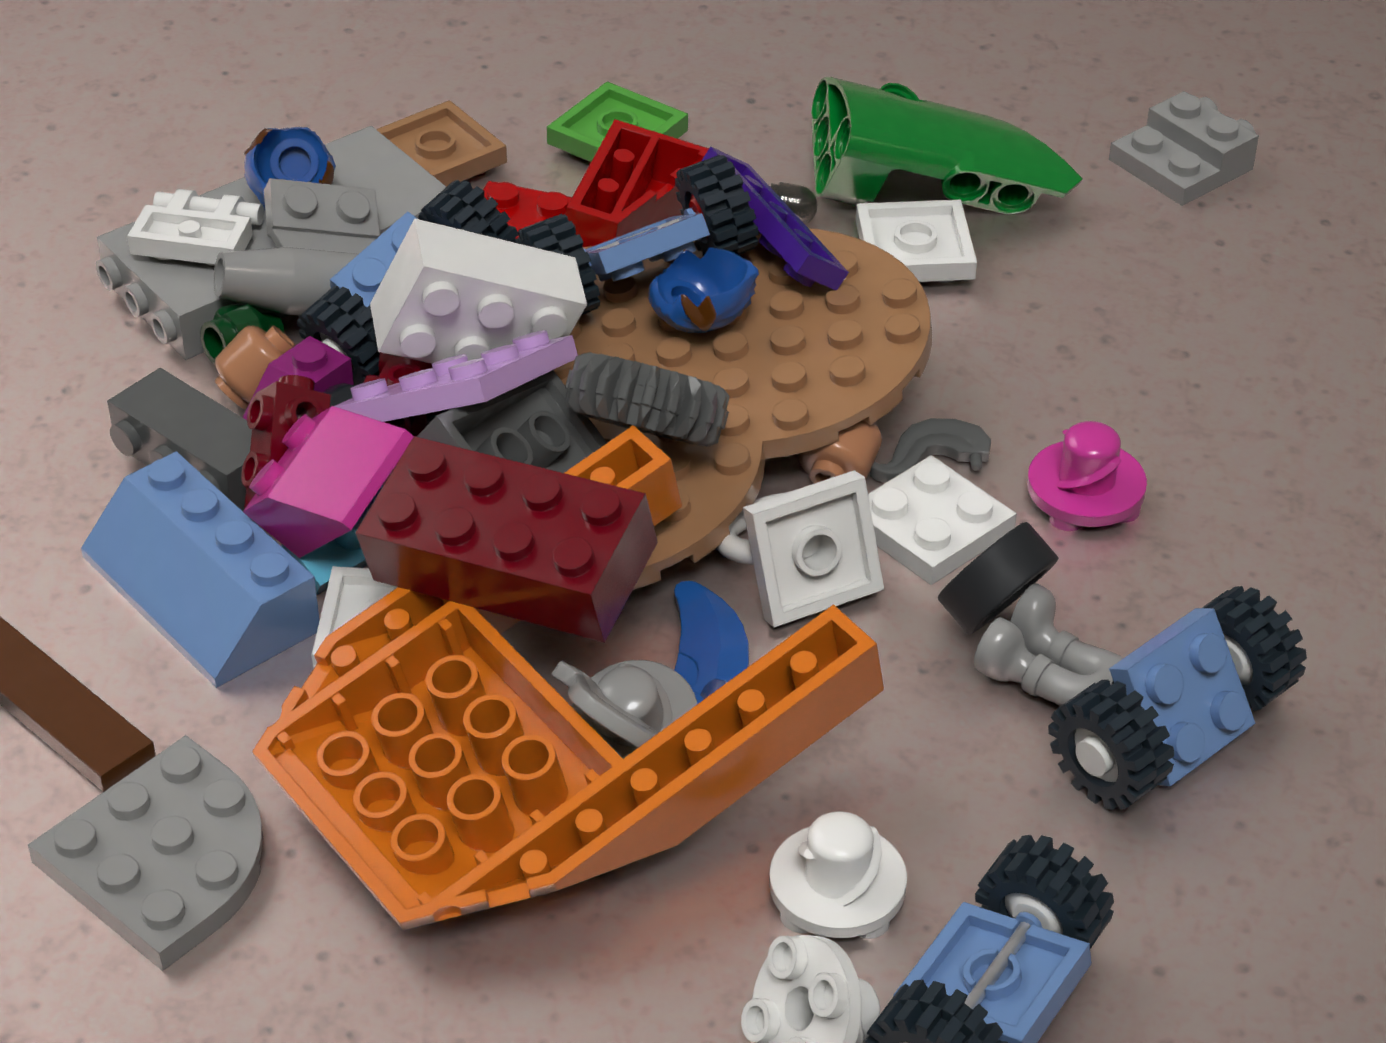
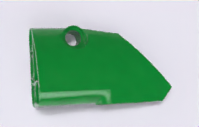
(980, 159)

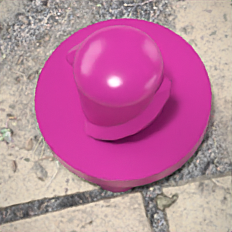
(1087, 479)

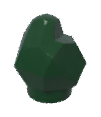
(229, 322)

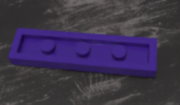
(785, 233)

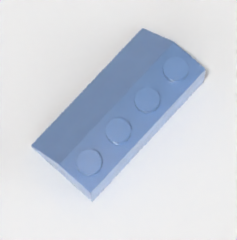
(201, 570)

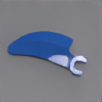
(711, 639)

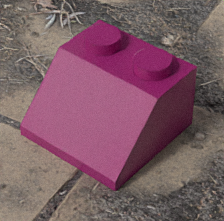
(324, 477)

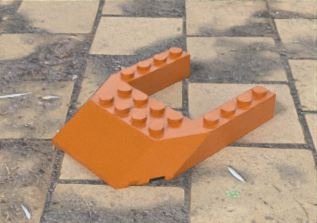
(477, 785)

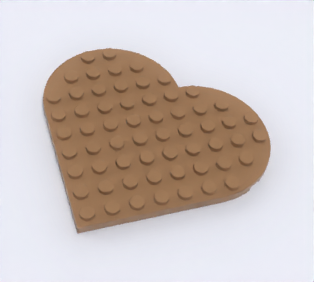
(793, 368)

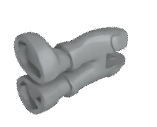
(1039, 656)

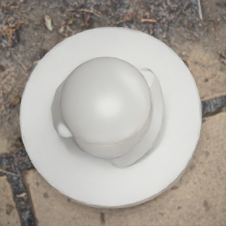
(838, 879)
(809, 995)

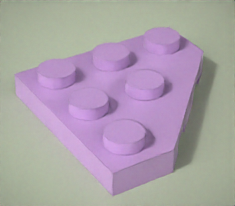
(462, 382)

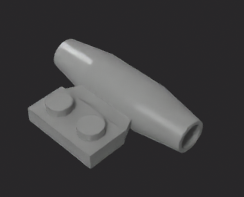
(315, 236)

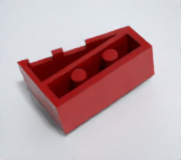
(630, 183)

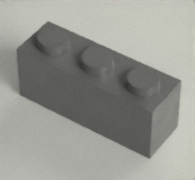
(171, 416)

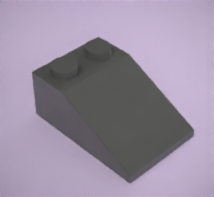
(521, 426)

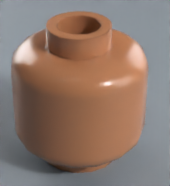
(246, 359)
(854, 451)

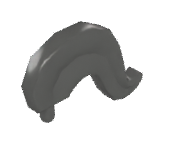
(936, 437)

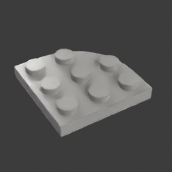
(161, 852)

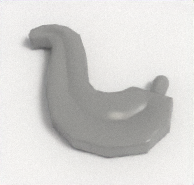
(591, 701)

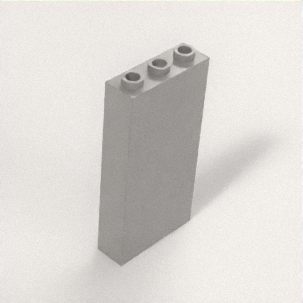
(180, 294)

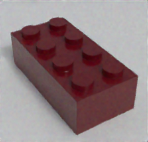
(508, 538)

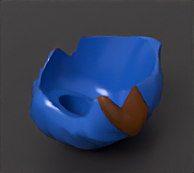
(287, 155)
(703, 291)

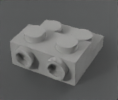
(1187, 148)

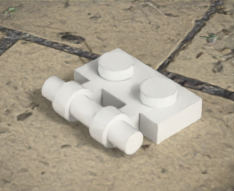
(193, 226)

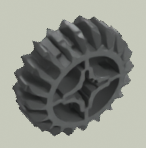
(648, 398)

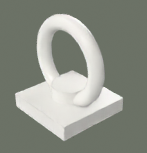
(809, 547)

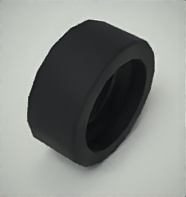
(997, 577)

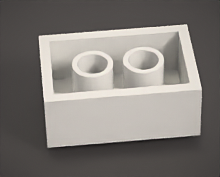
(471, 294)

